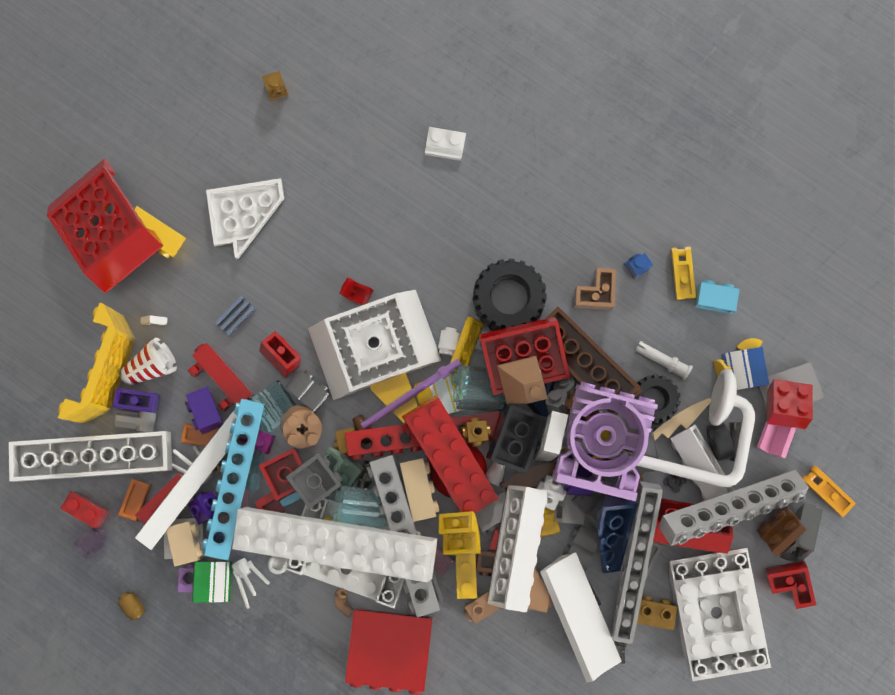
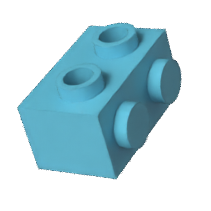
(716, 297)

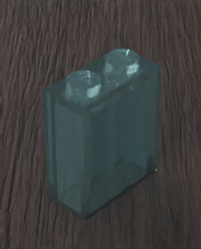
(474, 390)
(358, 507)

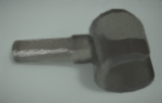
(622, 650)

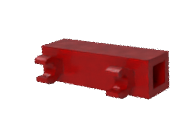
(222, 374)

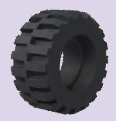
(509, 271)

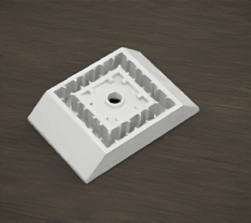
(402, 348)
(734, 639)

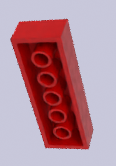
(450, 456)

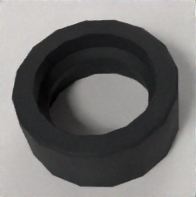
(720, 441)

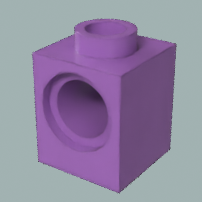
(183, 584)

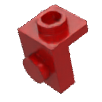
(355, 292)

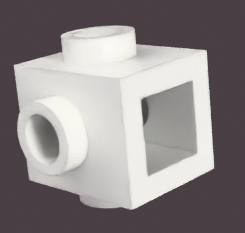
(554, 491)

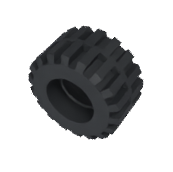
(669, 392)

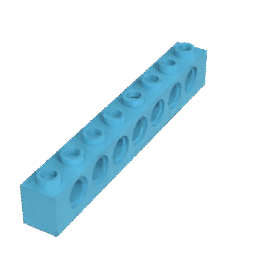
(223, 549)

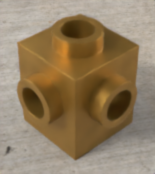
(469, 434)

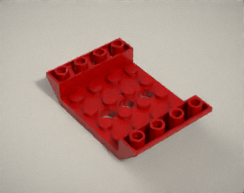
(119, 239)

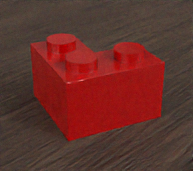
(792, 578)

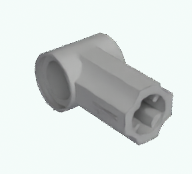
(140, 421)

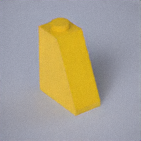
(392, 389)

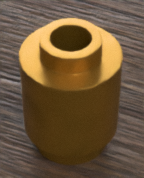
(131, 605)

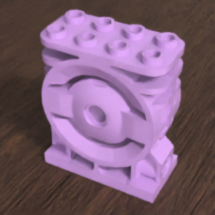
(638, 416)

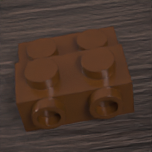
(781, 530)

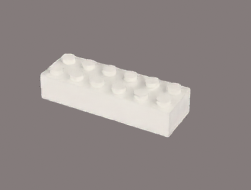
(517, 548)

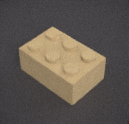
(419, 489)

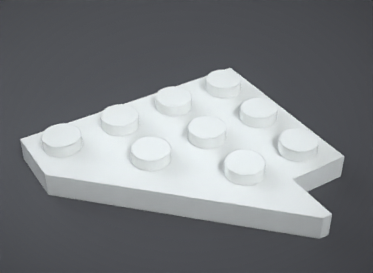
(242, 211)

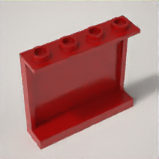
(388, 651)

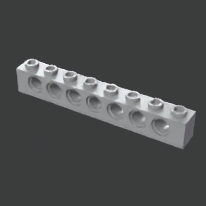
(387, 465)
(733, 507)
(636, 562)

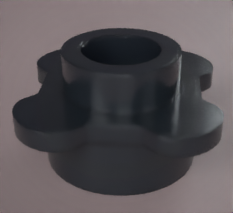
(675, 486)

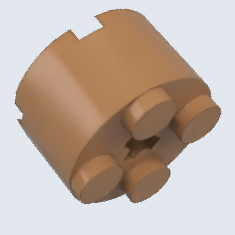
(292, 421)

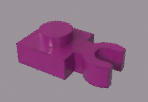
(263, 442)

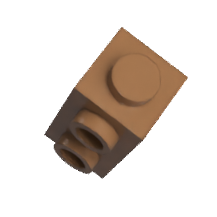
(479, 609)

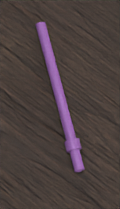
(443, 372)

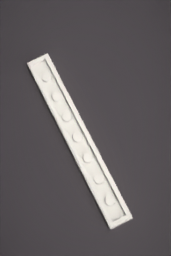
(187, 485)

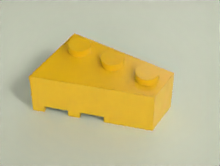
(171, 239)

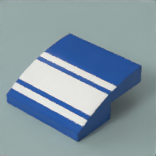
(748, 367)

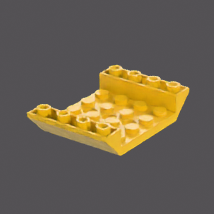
(105, 375)

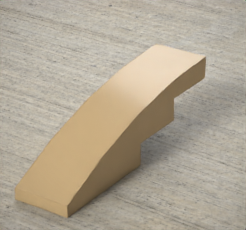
(681, 419)

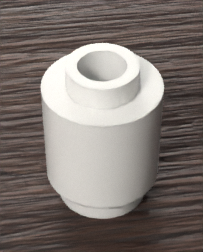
(448, 341)

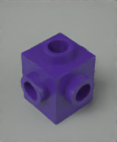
(201, 507)

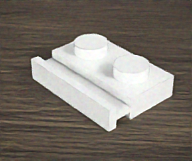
(445, 143)

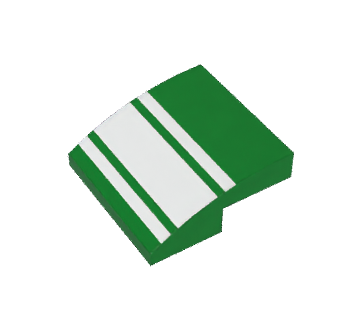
(211, 581)

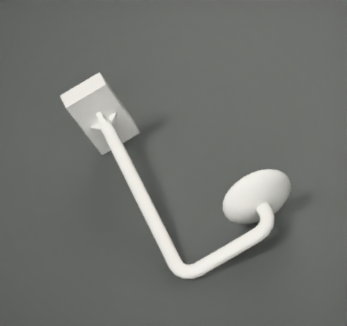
(723, 399)

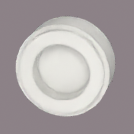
(276, 564)

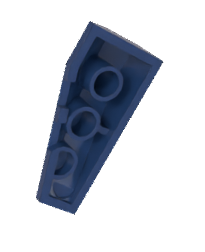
(614, 531)

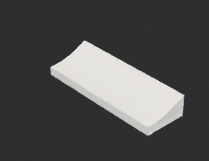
(580, 616)

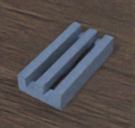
(224, 326)

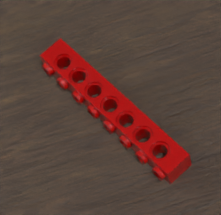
(354, 438)

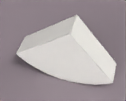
(147, 320)

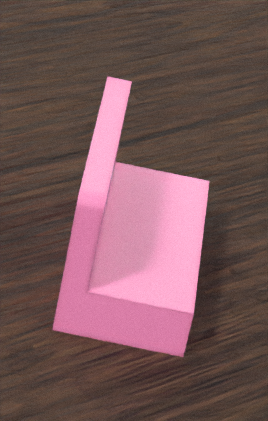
(776, 439)

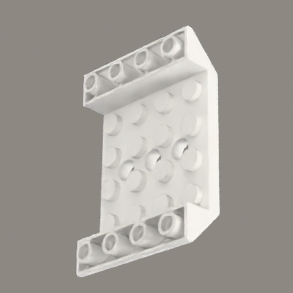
(371, 585)

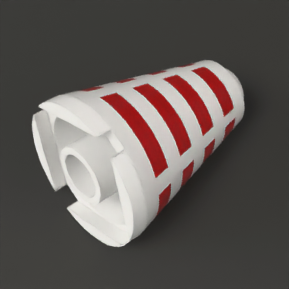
(151, 362)

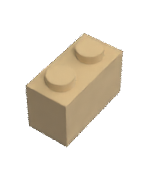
(184, 543)

